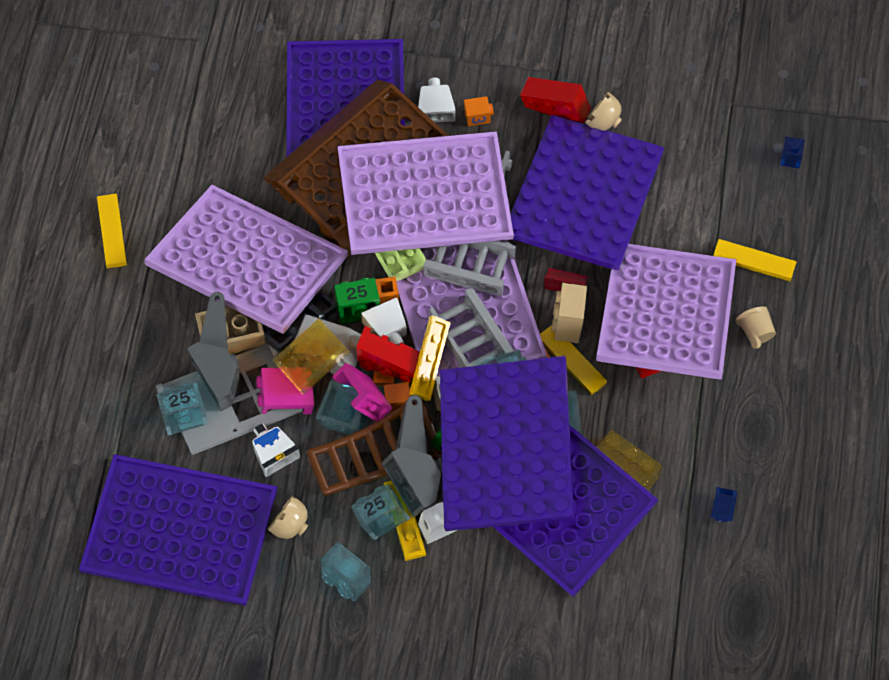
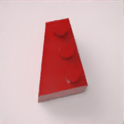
(556, 98)
(386, 357)

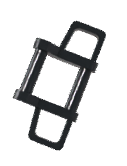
(310, 310)

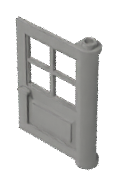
(224, 424)

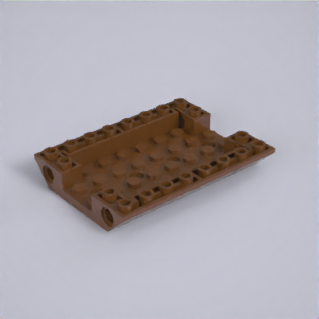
(315, 164)

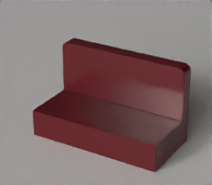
(554, 279)

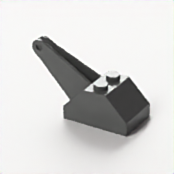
(211, 355)
(409, 466)

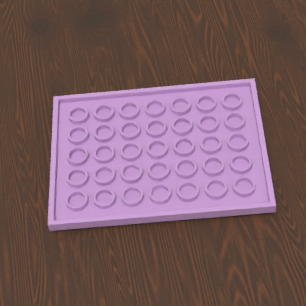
(424, 193)
(248, 256)
(510, 311)
(668, 312)

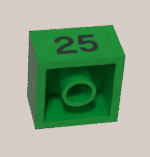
(355, 298)

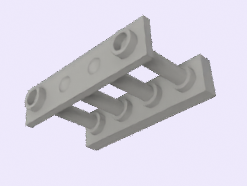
(472, 279)
(481, 318)

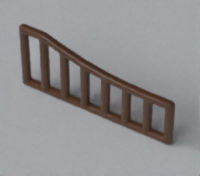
(349, 440)

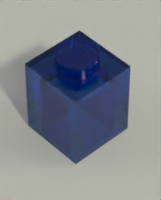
(792, 152)
(724, 504)

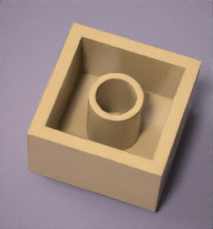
(569, 312)

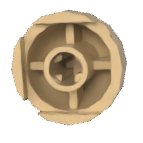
(605, 114)
(290, 520)

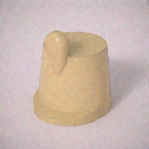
(756, 325)

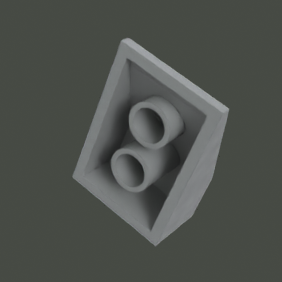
(345, 335)

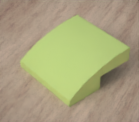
(401, 262)

